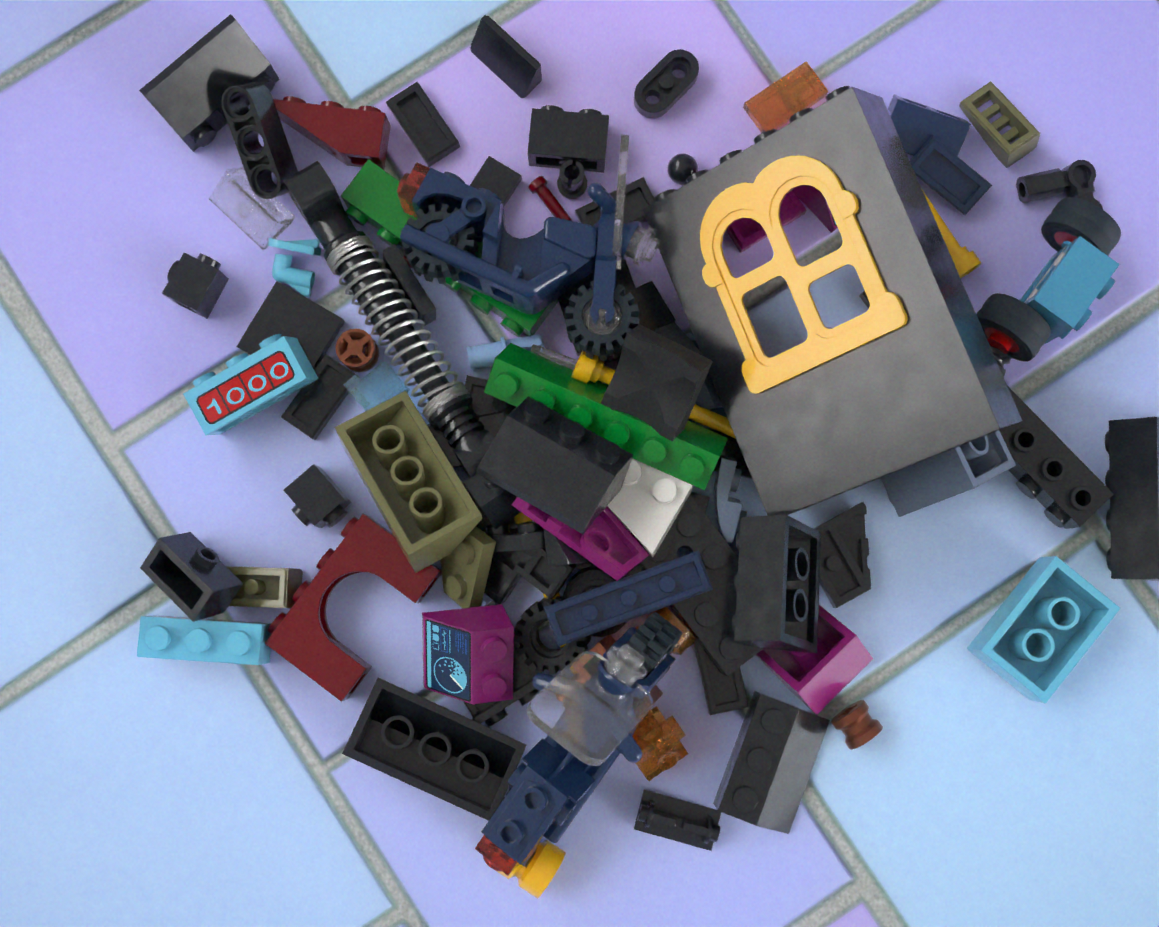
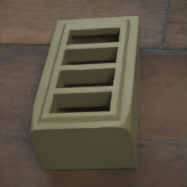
(1000, 144)

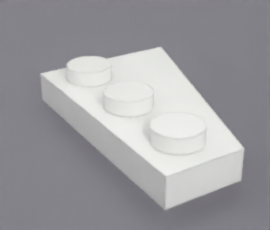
(649, 503)

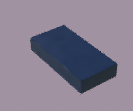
(949, 175)

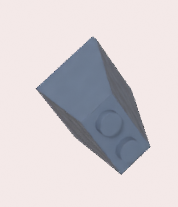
(948, 474)

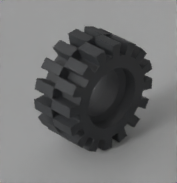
(534, 649)

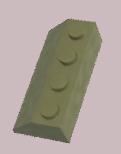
(409, 480)

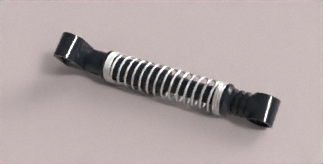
(351, 256)

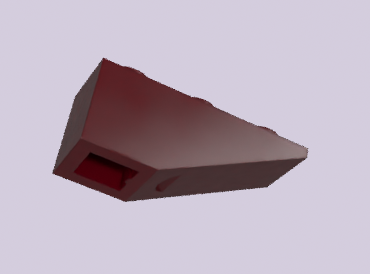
(342, 132)

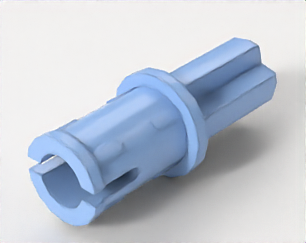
(484, 354)

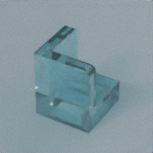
(376, 386)

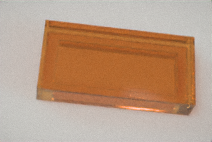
(785, 97)

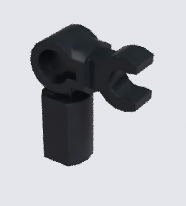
(1073, 179)

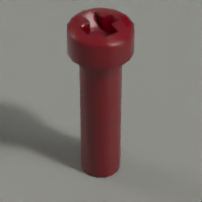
(539, 186)

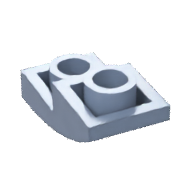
(727, 508)

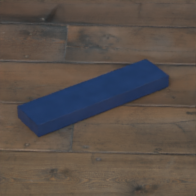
(628, 598)

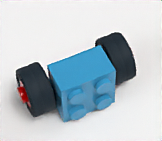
(1063, 288)

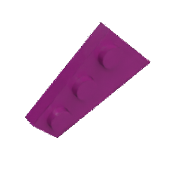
(604, 543)

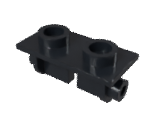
(678, 820)

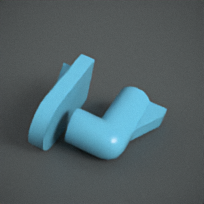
(298, 279)

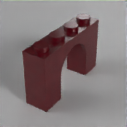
(304, 633)

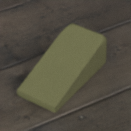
(266, 586)

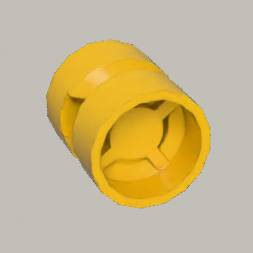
(539, 868)

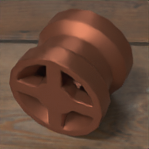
(352, 344)
(856, 724)

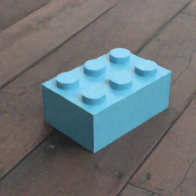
(1043, 628)

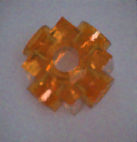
(659, 742)

